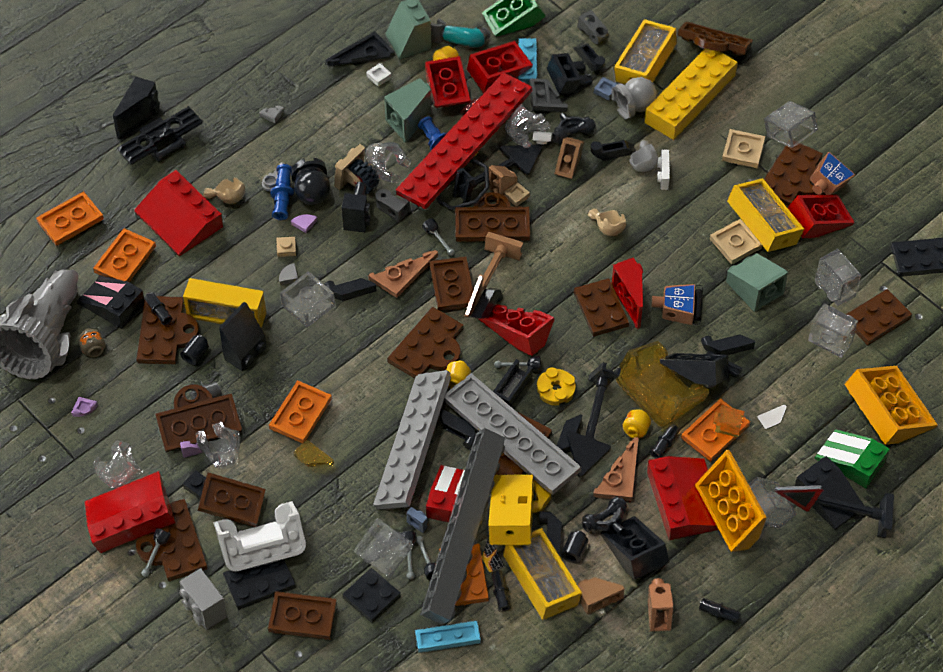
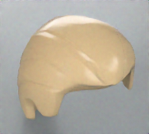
(227, 191)
(608, 222)

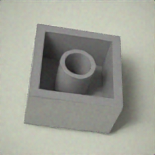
(202, 599)

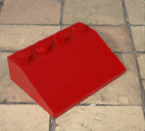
(179, 213)
(677, 496)
(128, 512)

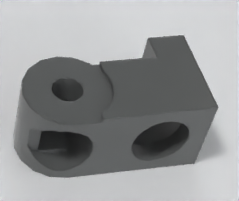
(593, 27)
(392, 205)

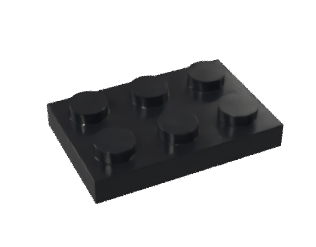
(918, 256)
(258, 583)

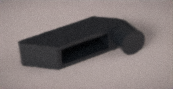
(589, 56)
(612, 150)
(351, 289)
(487, 302)
(728, 345)
(570, 425)
(458, 427)
(553, 529)

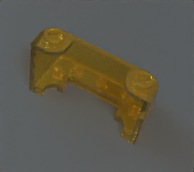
(656, 386)

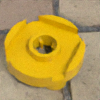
(560, 377)

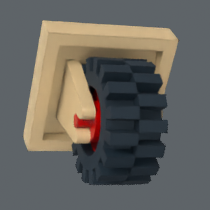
(354, 170)

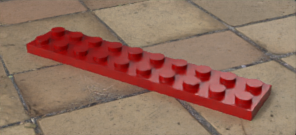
(464, 140)

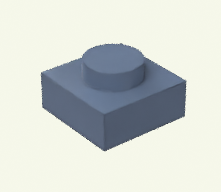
(604, 88)
(417, 519)

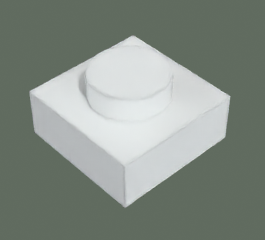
(378, 74)
(542, 137)

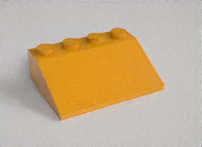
(889, 403)
(732, 503)

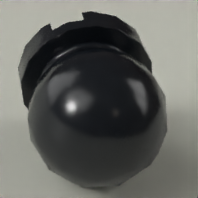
(310, 181)

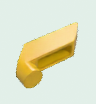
(543, 497)

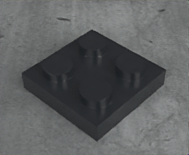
(371, 595)

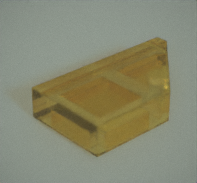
(312, 455)

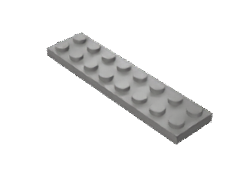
(412, 440)
(522, 440)

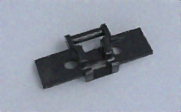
(158, 131)

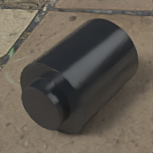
(194, 349)
(575, 547)

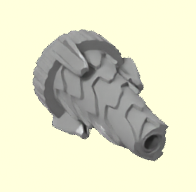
(32, 327)

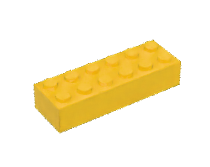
(690, 92)

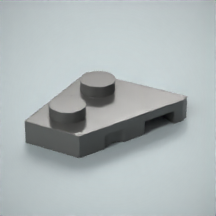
(545, 97)

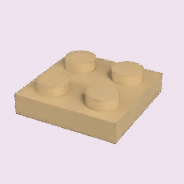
(743, 148)
(735, 241)

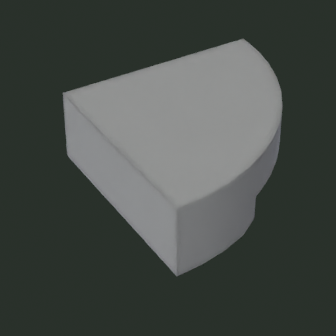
(272, 114)
(288, 275)

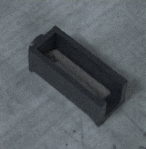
(513, 383)

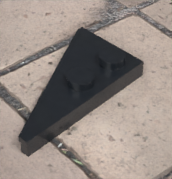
(366, 49)

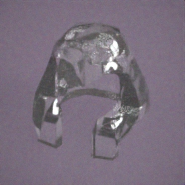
(522, 123)
(378, 155)
(222, 452)
(121, 468)

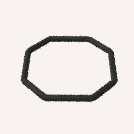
(478, 198)

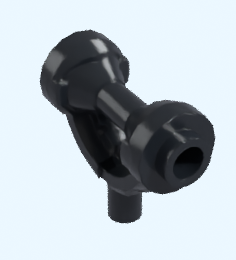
(577, 125)
(594, 523)

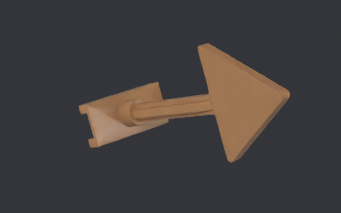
(501, 247)

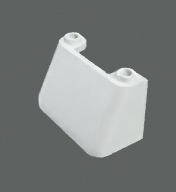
(262, 543)

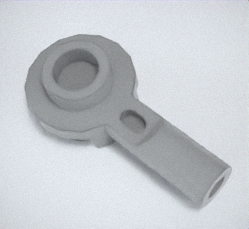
(269, 180)

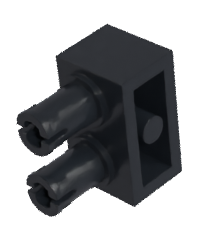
(565, 73)
(356, 210)

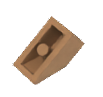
(569, 157)
(500, 179)
(599, 593)

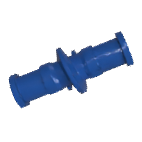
(431, 131)
(281, 192)

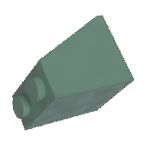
(409, 29)
(407, 107)
(757, 281)

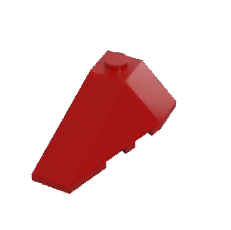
(520, 328)

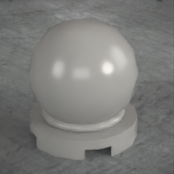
(634, 96)

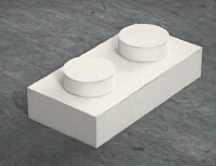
(663, 175)

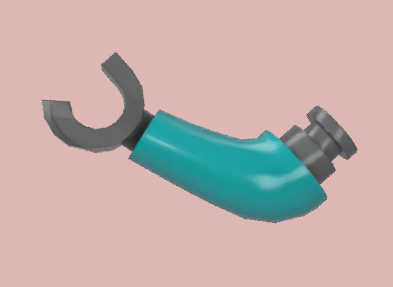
(459, 35)

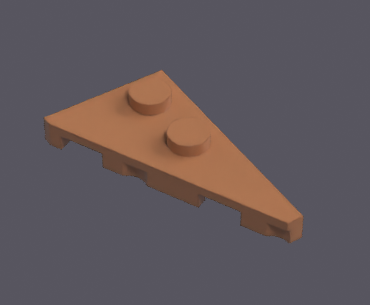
(399, 277)
(620, 479)

